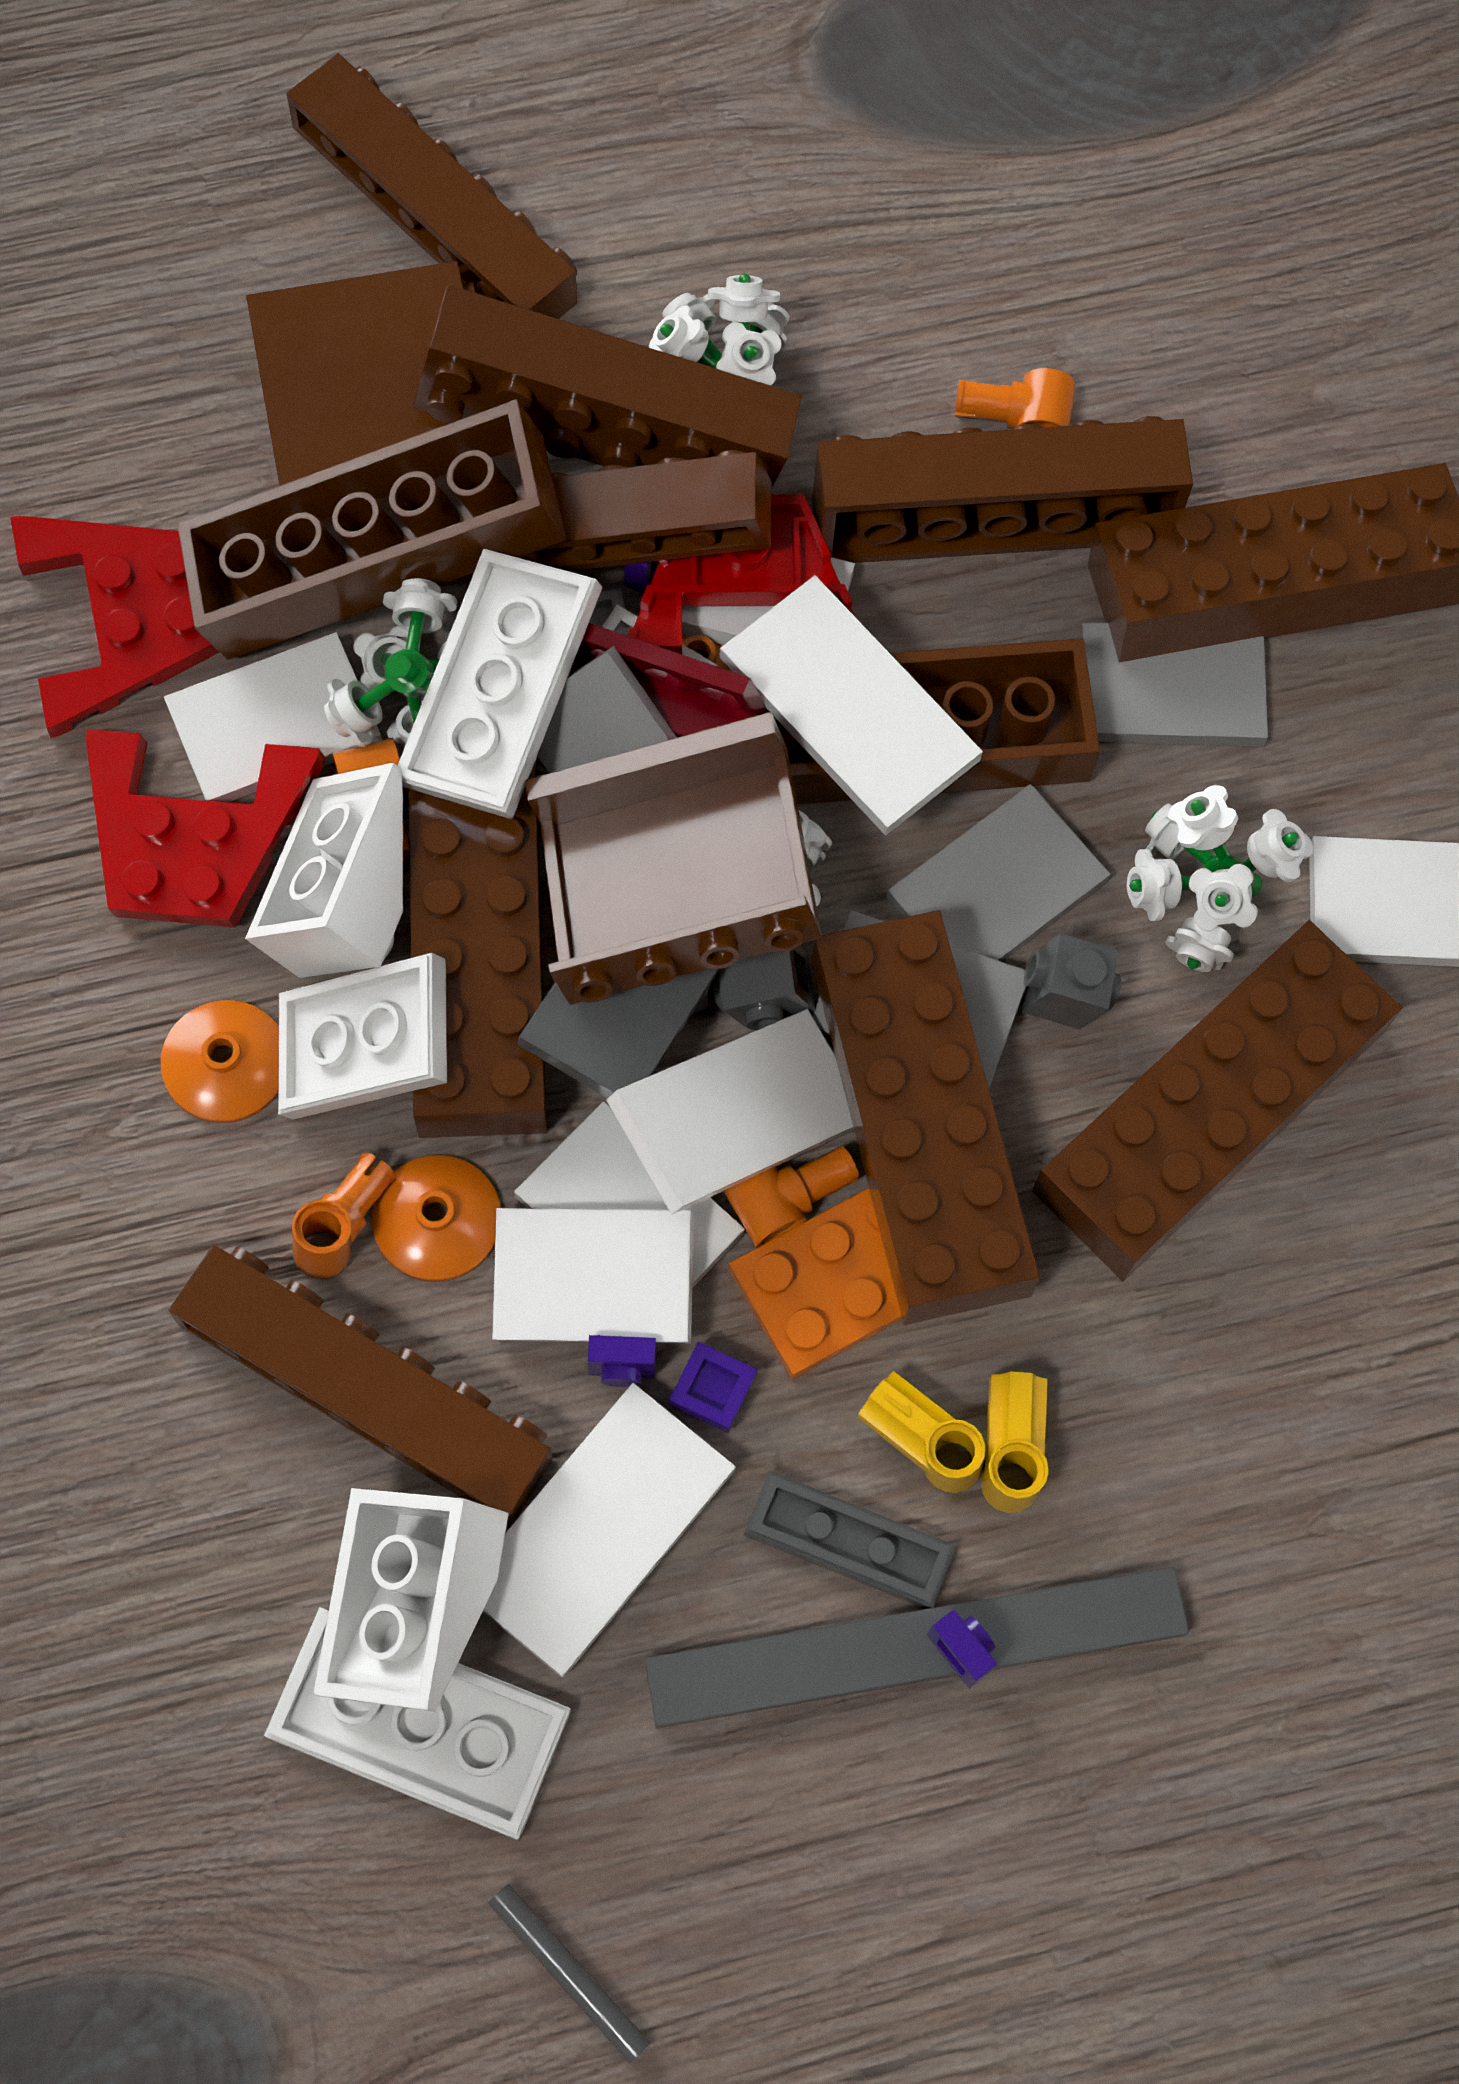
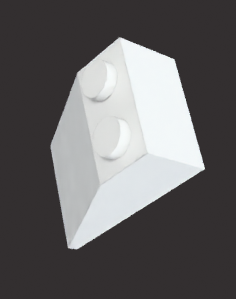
(337, 877)
(407, 1596)

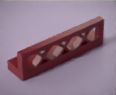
(683, 689)

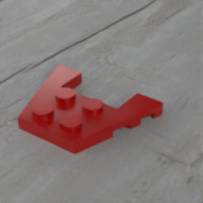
(739, 577)
(136, 607)
(188, 855)

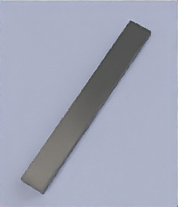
(899, 1653)

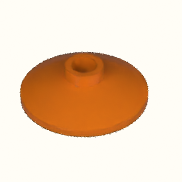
(227, 1089)
(443, 1247)

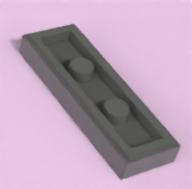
(849, 1540)

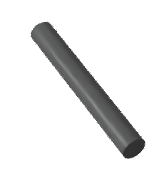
(569, 1973)

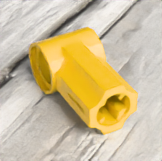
(919, 1429)
(1015, 1436)

